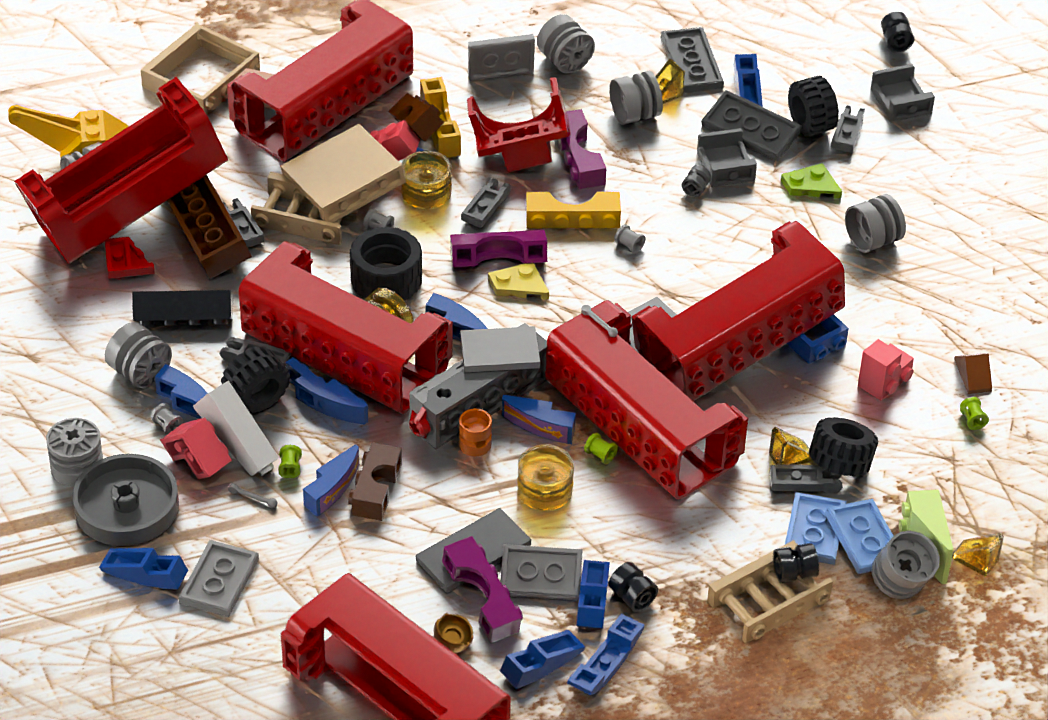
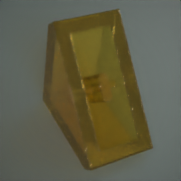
(671, 81)
(787, 448)
(979, 552)

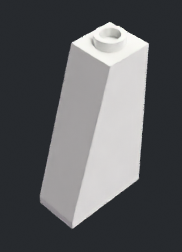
(237, 429)

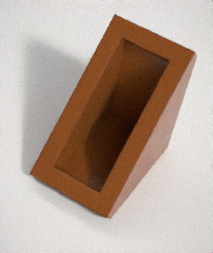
(975, 372)

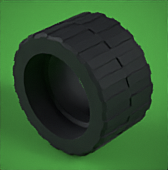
(384, 246)

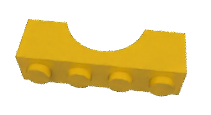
(448, 136)
(598, 212)

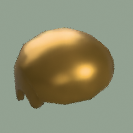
(453, 632)

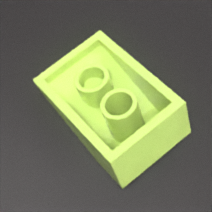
(925, 514)

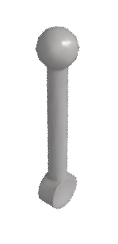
(586, 310)
(234, 489)

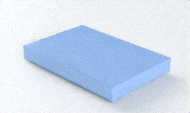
(812, 526)
(860, 531)

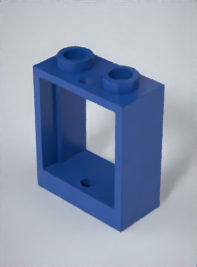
(819, 348)

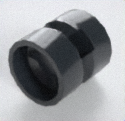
(897, 31)
(797, 562)
(632, 586)

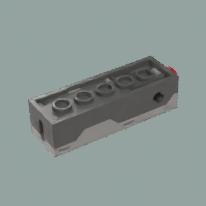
(441, 401)

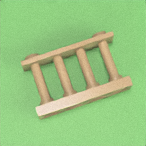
(287, 221)
(746, 580)

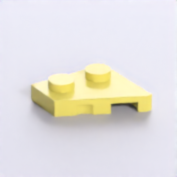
(518, 281)

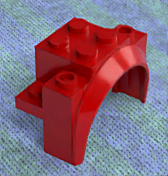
(524, 142)

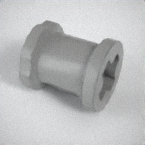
(372, 217)
(630, 239)
(166, 418)

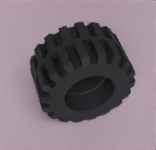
(813, 105)
(257, 378)
(843, 446)

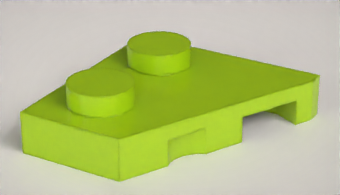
(811, 182)

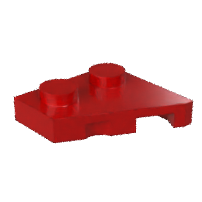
(126, 259)

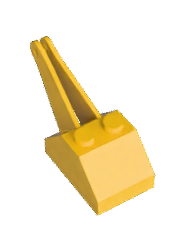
(66, 133)

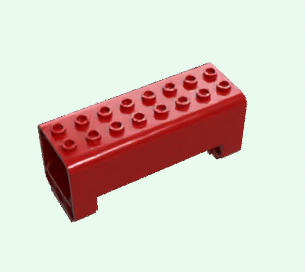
(325, 83)
(125, 174)
(745, 317)
(341, 332)
(640, 405)
(386, 657)

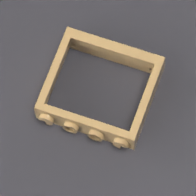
(198, 36)

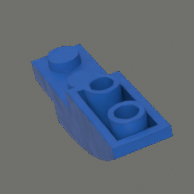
(327, 398)

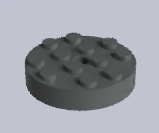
(125, 499)

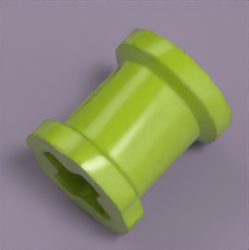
(974, 413)
(601, 448)
(290, 459)

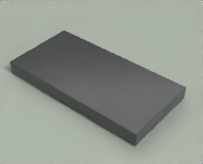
(694, 55)
(762, 129)
(489, 531)

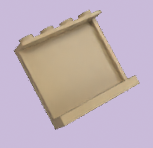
(345, 173)

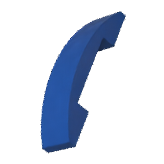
(608, 657)

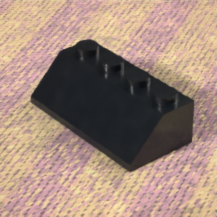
(182, 305)

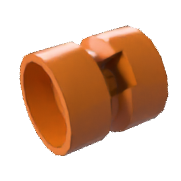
(475, 432)

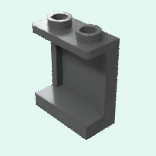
(900, 93)
(726, 157)

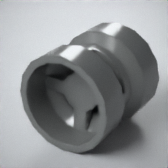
(696, 181)

